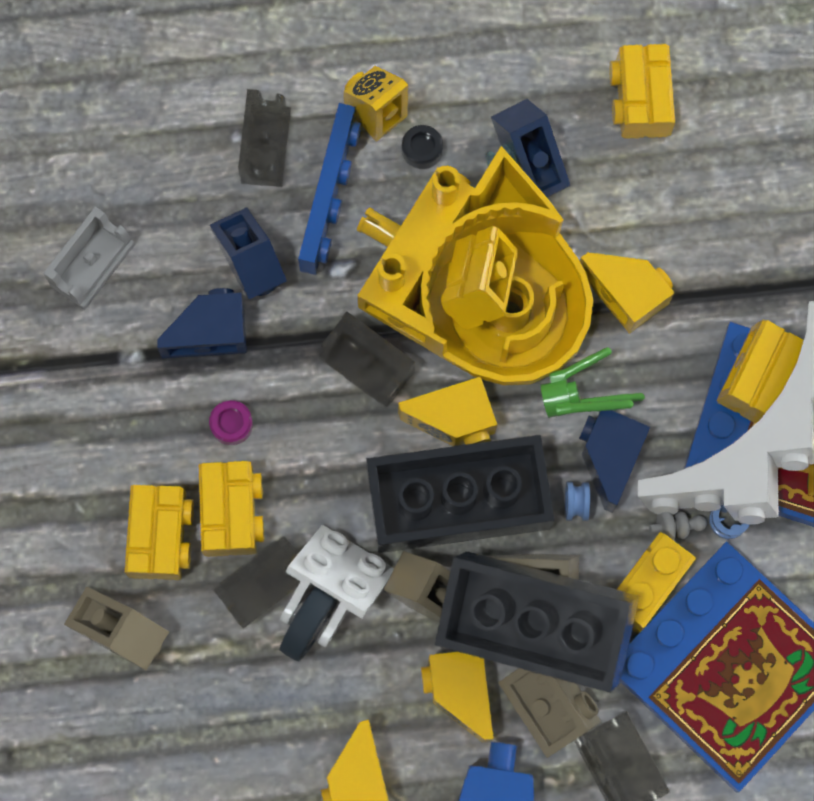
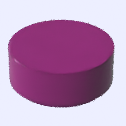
(231, 422)

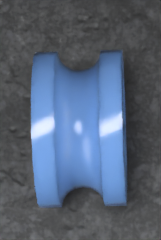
(577, 501)
(723, 532)

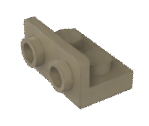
(550, 708)

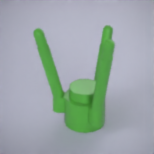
(564, 397)

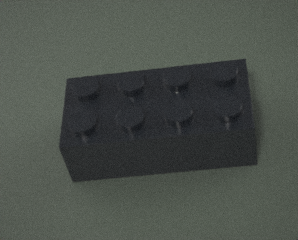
(459, 493)
(537, 621)

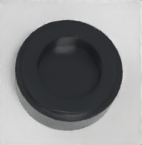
(422, 146)

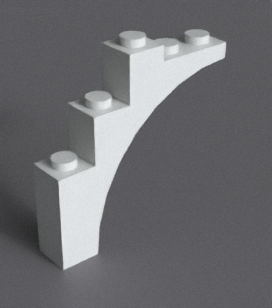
(747, 471)

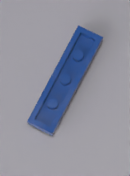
(325, 206)

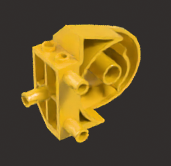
(545, 282)

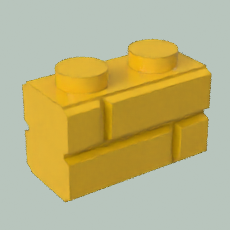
(644, 91)
(479, 278)
(760, 370)
(229, 508)
(157, 532)
(655, 577)

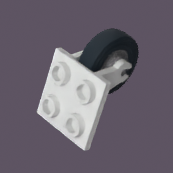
(339, 573)

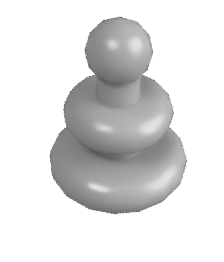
(677, 526)

